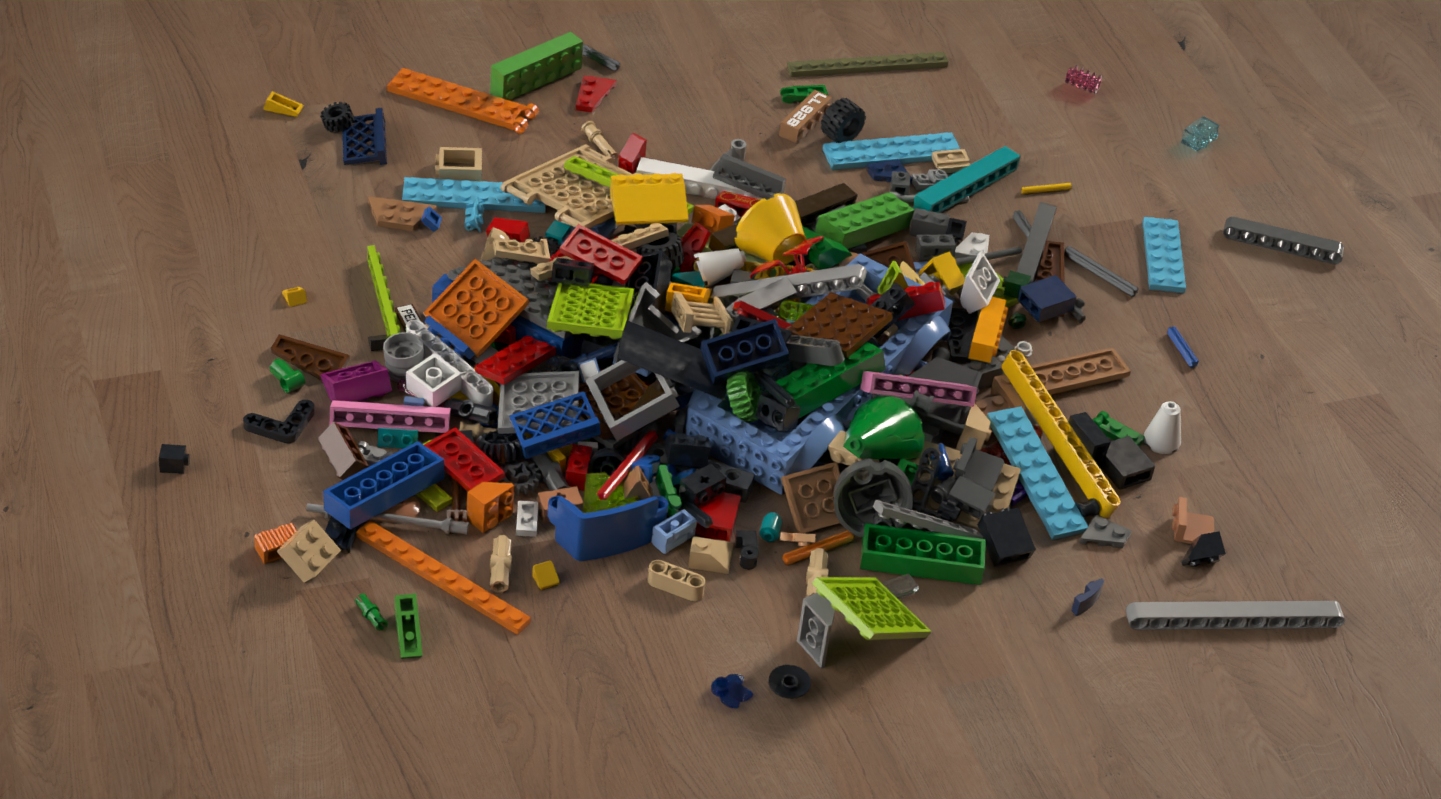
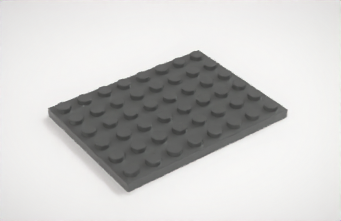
(519, 277)

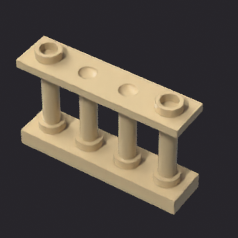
(700, 314)

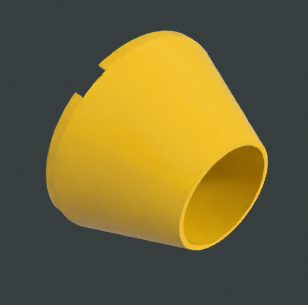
(771, 229)

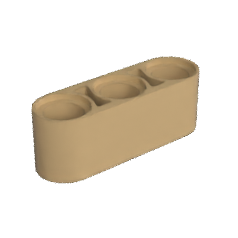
(676, 580)

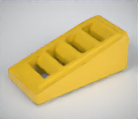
(282, 105)

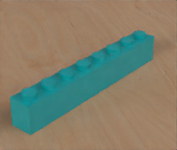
(967, 181)

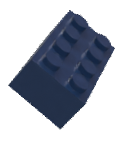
(744, 350)

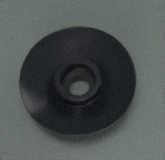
(789, 681)

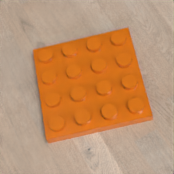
(477, 307)

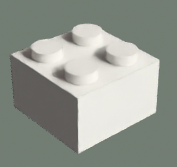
(433, 380)

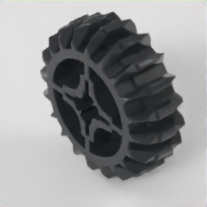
(501, 447)

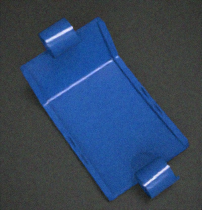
(605, 531)

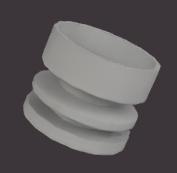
(402, 353)

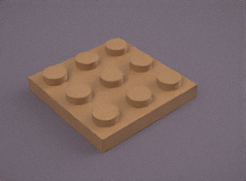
(812, 497)

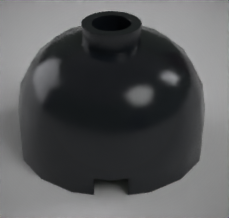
(606, 461)

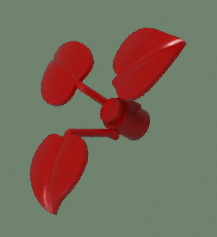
(801, 248)

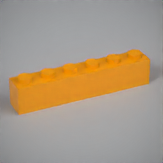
(988, 330)

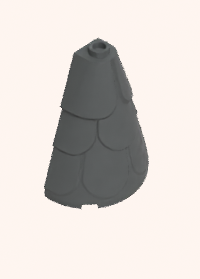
(649, 317)

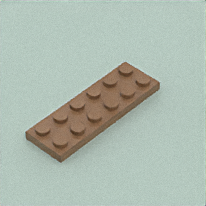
(1081, 370)

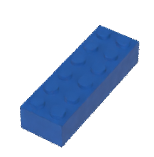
(383, 485)

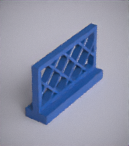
(560, 435)

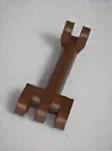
(456, 511)

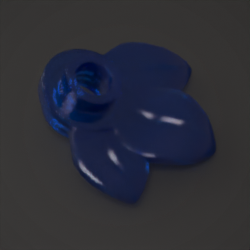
(731, 690)

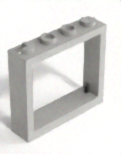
(638, 417)

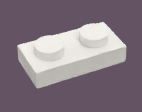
(527, 518)

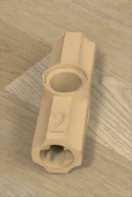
(500, 564)
(816, 568)

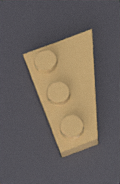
(525, 251)

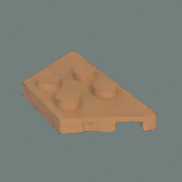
(397, 213)

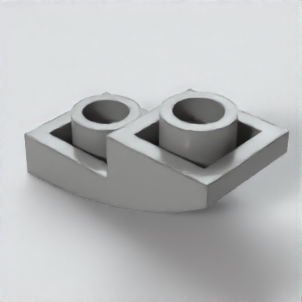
(923, 181)

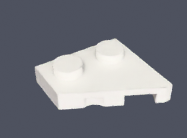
(972, 245)

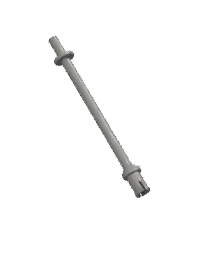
(446, 525)

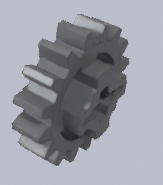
(522, 476)

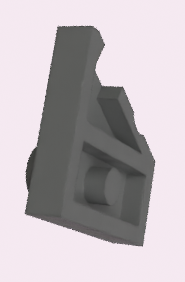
(1106, 533)

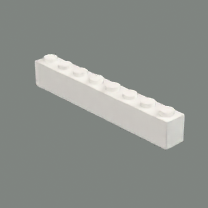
(696, 180)

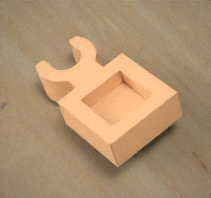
(802, 539)

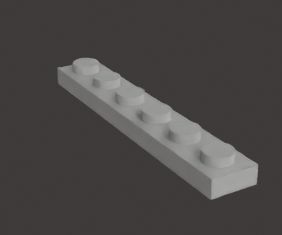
(922, 520)

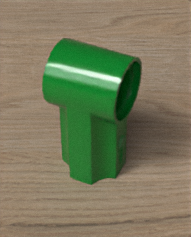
(289, 379)

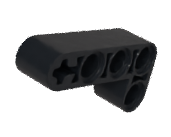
(925, 486)

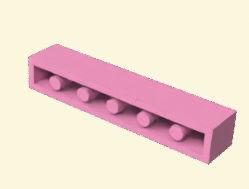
(905, 387)
(390, 416)

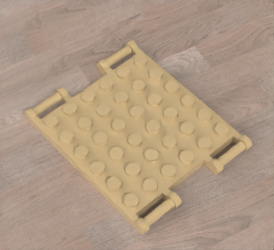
(569, 193)

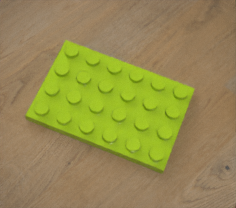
(590, 309)
(871, 608)

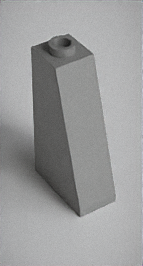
(766, 297)

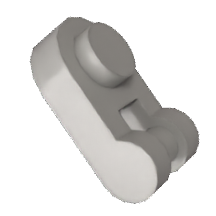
(371, 453)

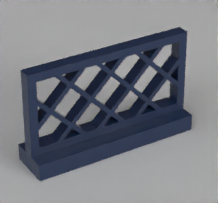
(378, 138)

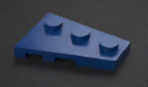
(448, 338)

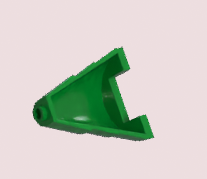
(885, 429)

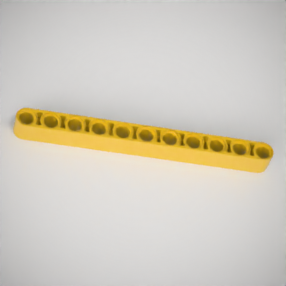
(1060, 433)

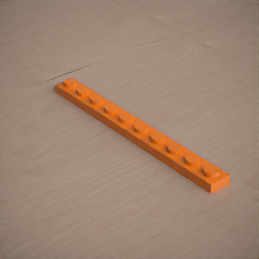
(443, 577)

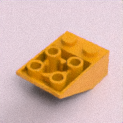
(689, 292)

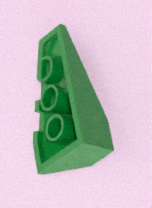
(825, 253)

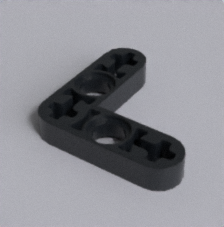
(257, 423)

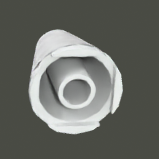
(719, 264)
(1165, 429)

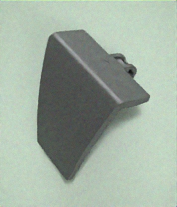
(938, 414)

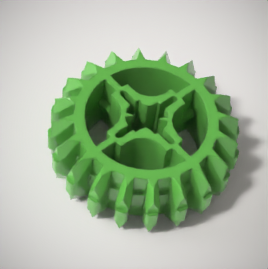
(744, 395)

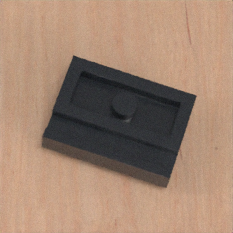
(340, 534)

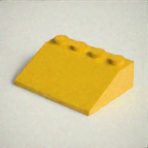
(649, 199)

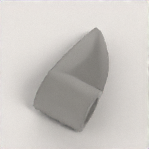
(737, 150)

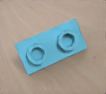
(474, 215)

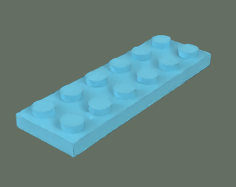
(1163, 255)

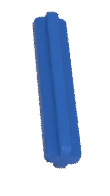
(1182, 346)

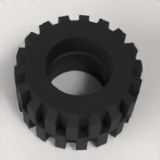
(843, 120)
(670, 245)

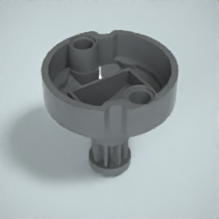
(859, 489)

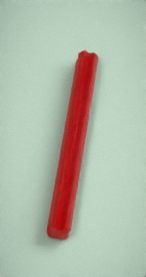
(625, 467)

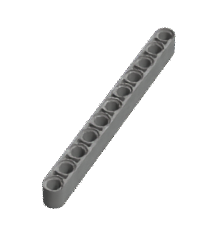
(1234, 615)

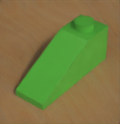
(408, 625)

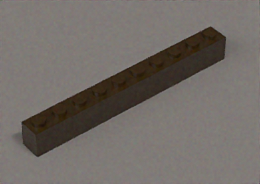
(808, 209)

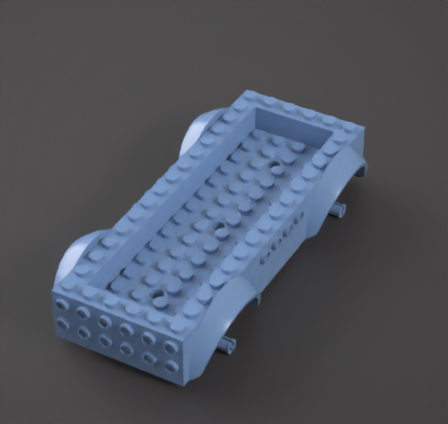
(776, 453)

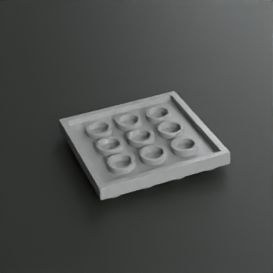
(535, 390)

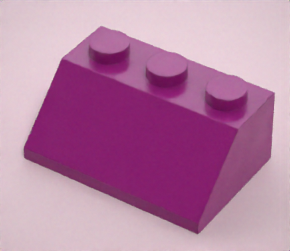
(357, 382)

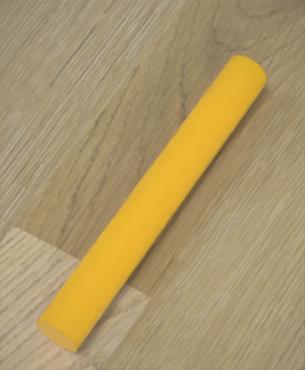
(1046, 188)

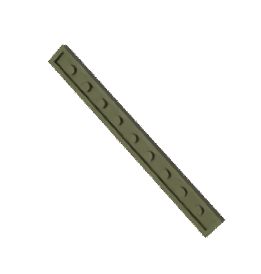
(867, 64)

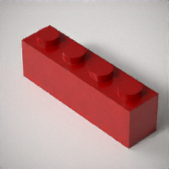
(927, 299)

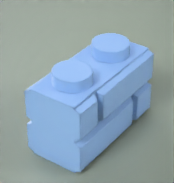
(674, 531)

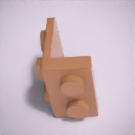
(1189, 525)

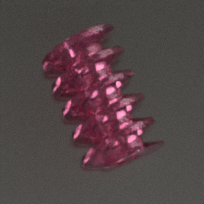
(1083, 80)

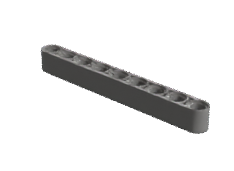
(806, 283)

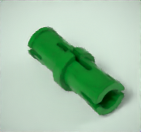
(371, 612)

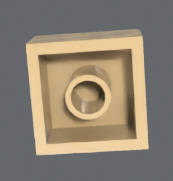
(308, 550)

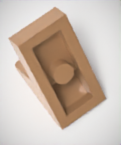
(637, 485)

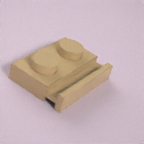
(950, 160)

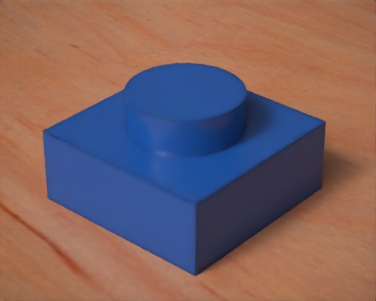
(431, 219)

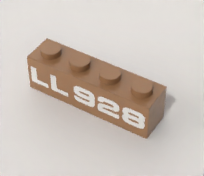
(805, 116)

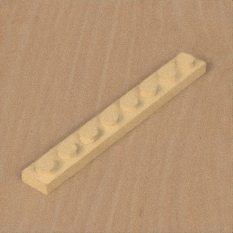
(629, 241)

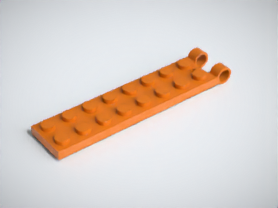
(462, 100)

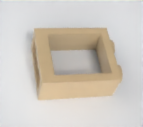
(459, 155)

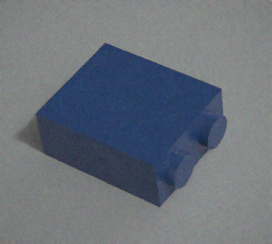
(1047, 298)

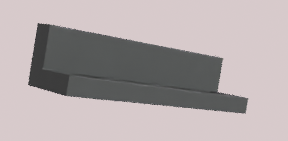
(750, 175)

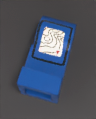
(648, 465)

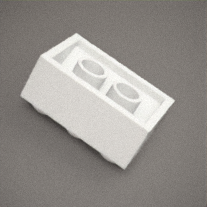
(979, 284)

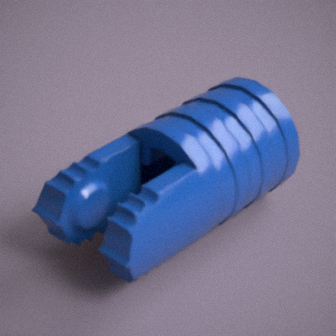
(945, 468)

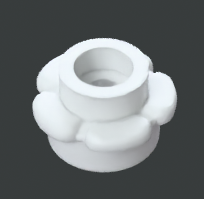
(1024, 348)

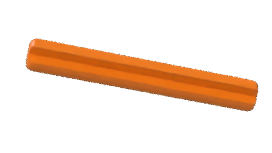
(826, 544)

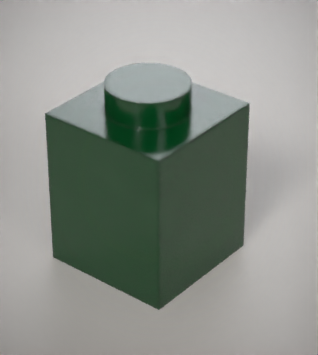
(1014, 282)

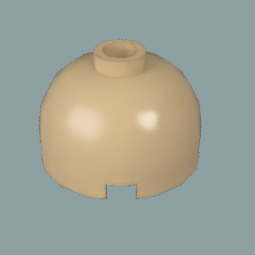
(495, 234)

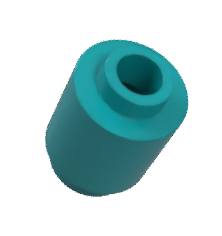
(770, 527)

